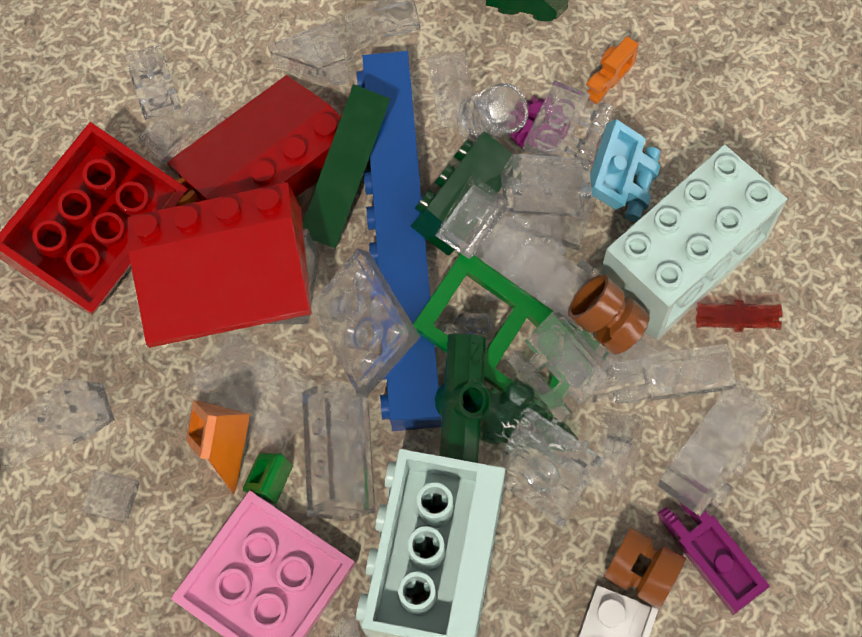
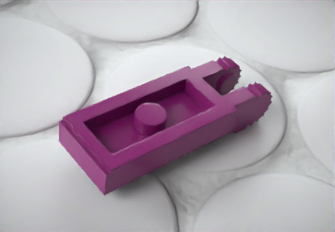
(716, 558)

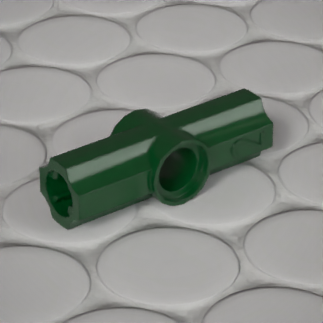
(463, 379)

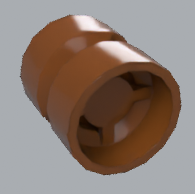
(607, 313)
(659, 574)

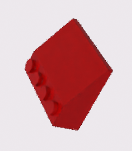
(262, 144)
(76, 219)
(219, 265)

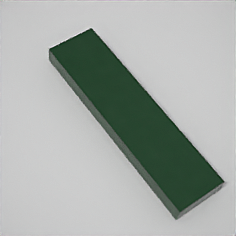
(344, 165)

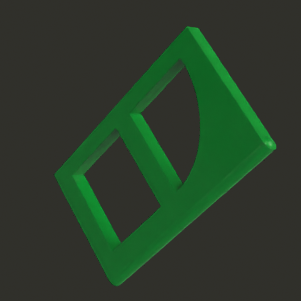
(523, 307)

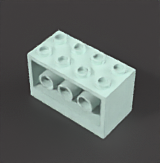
(693, 238)
(459, 535)

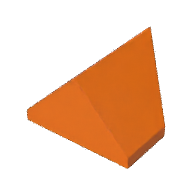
(219, 437)

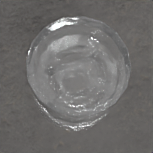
(495, 110)

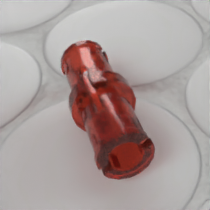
(738, 315)

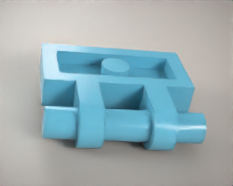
(617, 163)

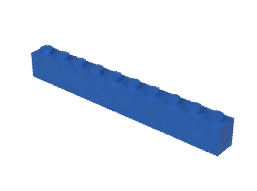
(399, 247)

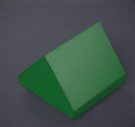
(268, 476)

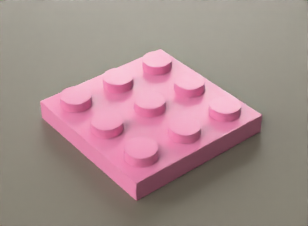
(263, 575)

